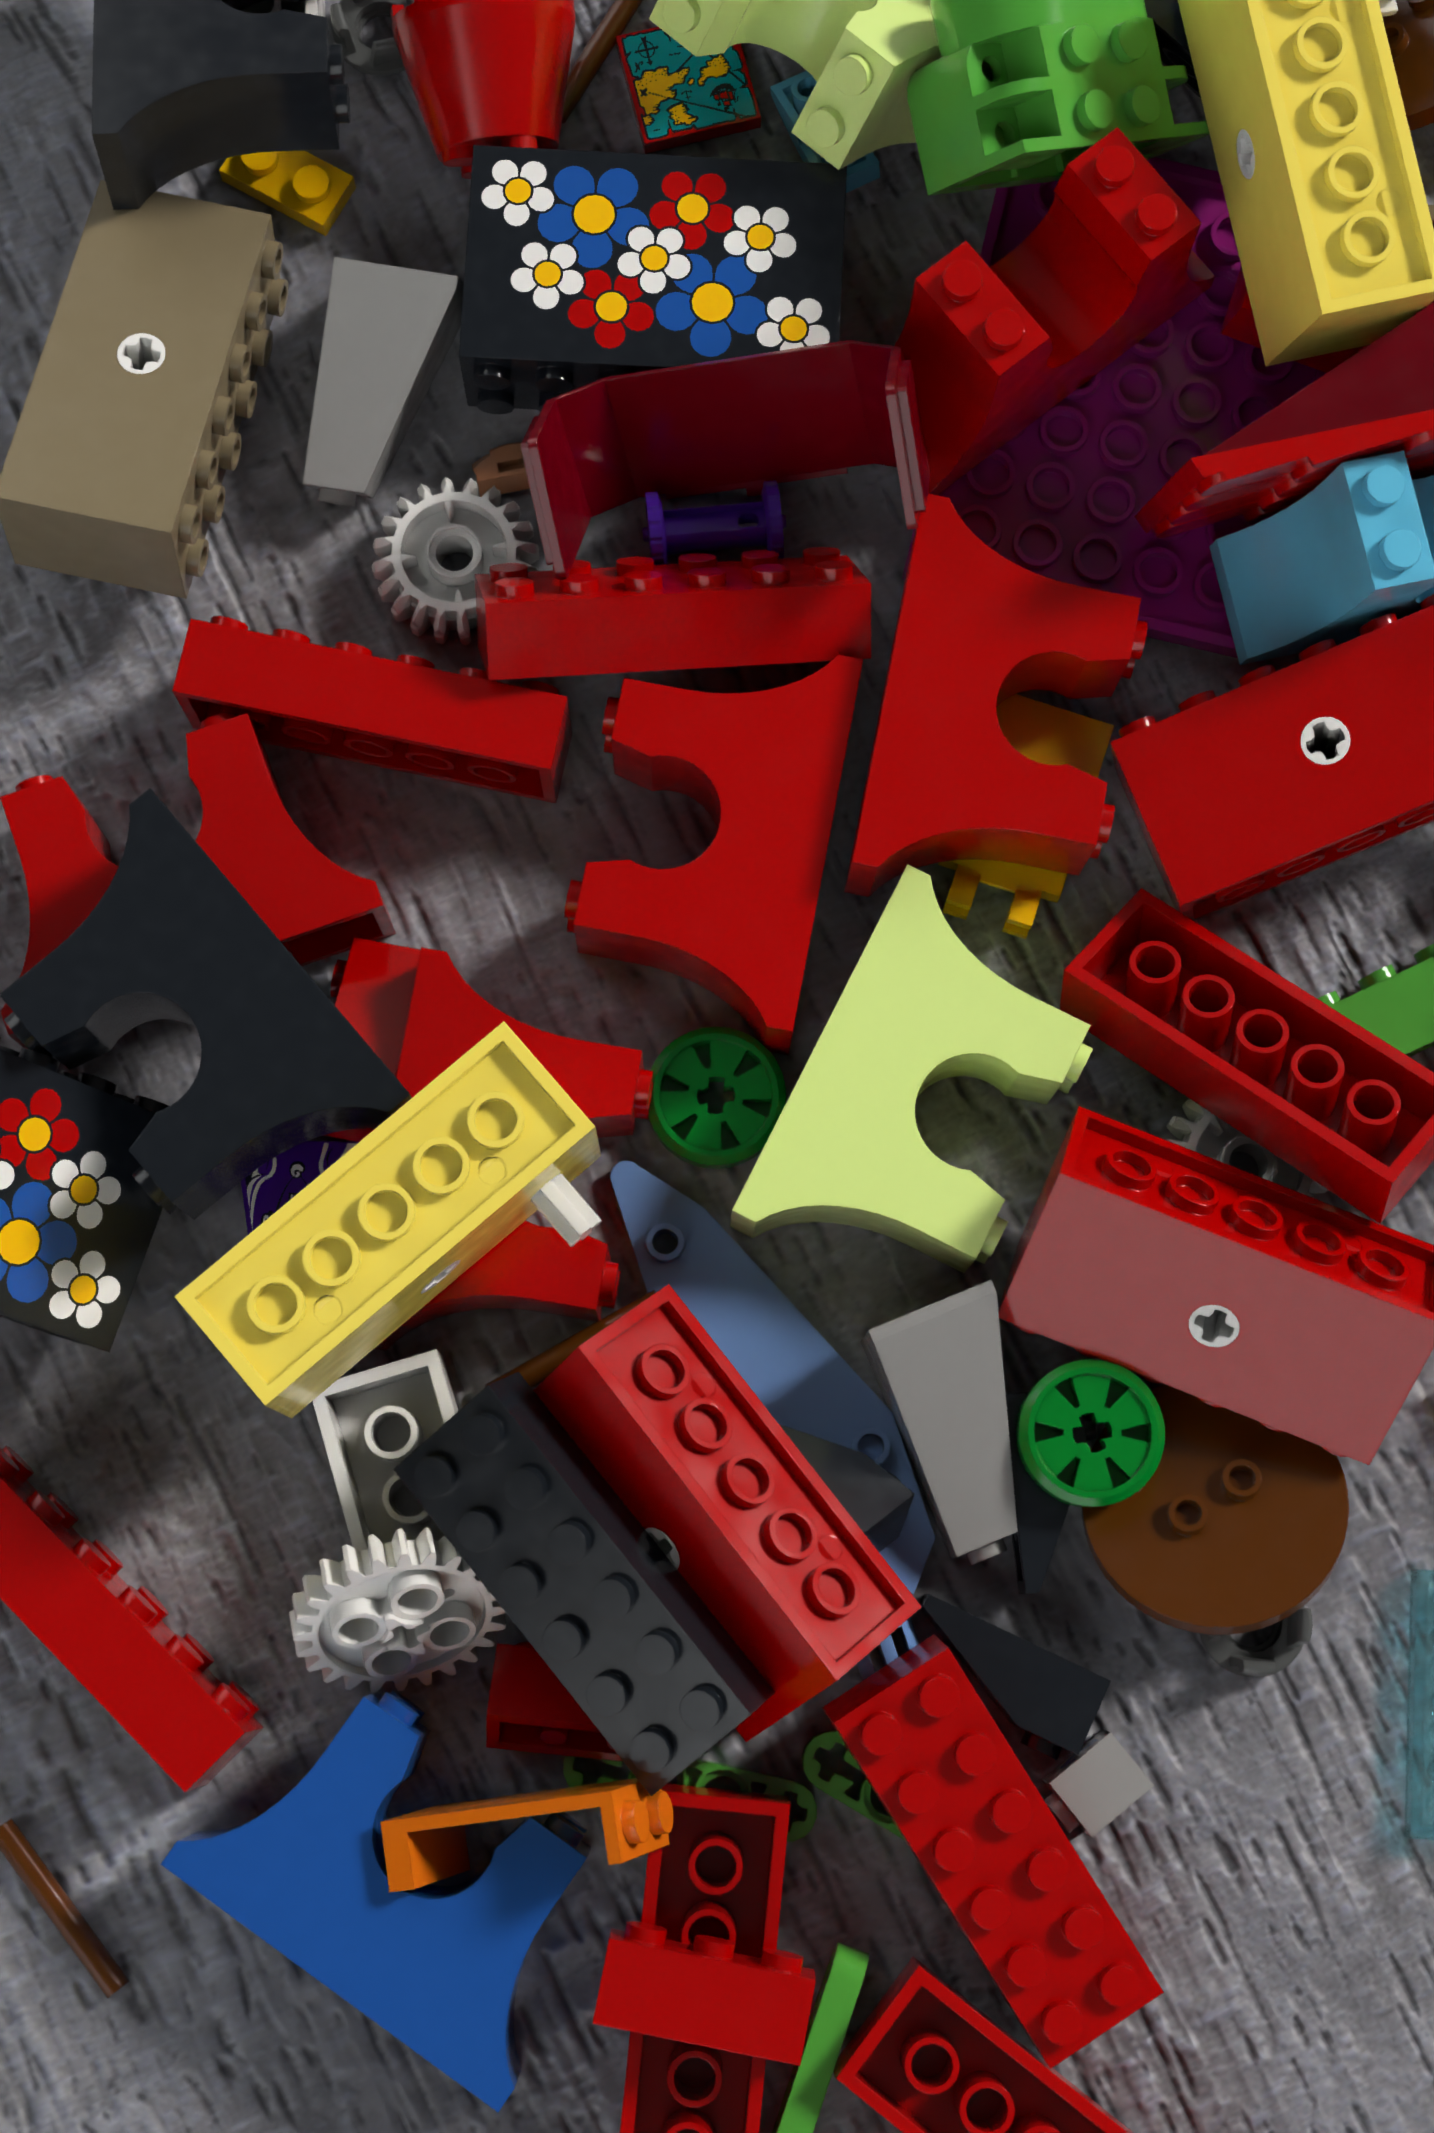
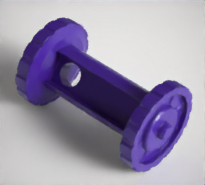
(714, 526)

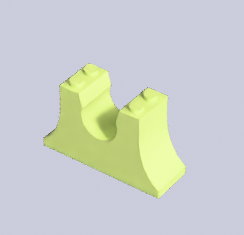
(850, 47)
(905, 1020)

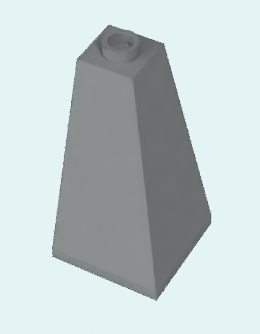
(376, 363)
(950, 1407)

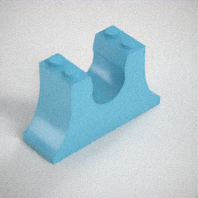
(1330, 560)

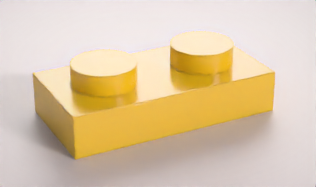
(292, 184)

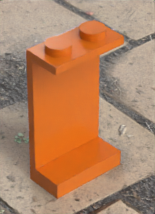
(433, 1841)

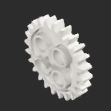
(393, 1613)

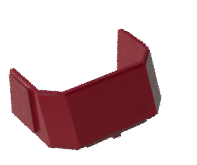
(722, 431)

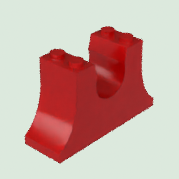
(1068, 301)
(939, 764)
(243, 830)
(748, 904)
(607, 1082)

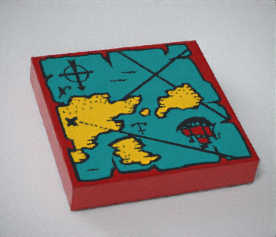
(685, 96)

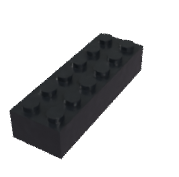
(583, 1581)

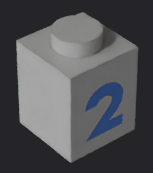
(1095, 1785)

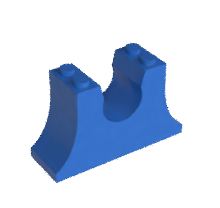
(418, 1962)

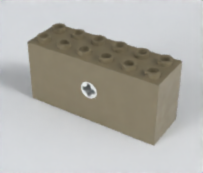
(143, 392)

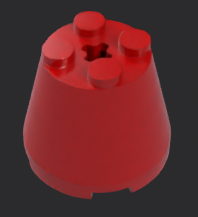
(487, 71)

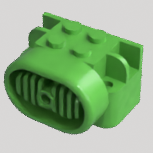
(1037, 87)

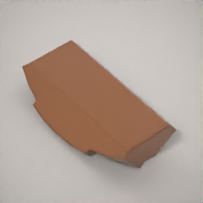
(502, 469)

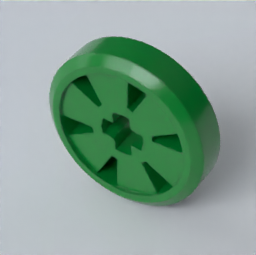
(686, 1071)
(1110, 1398)

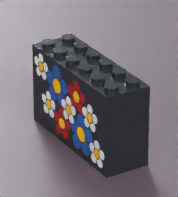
(640, 266)
(69, 1200)

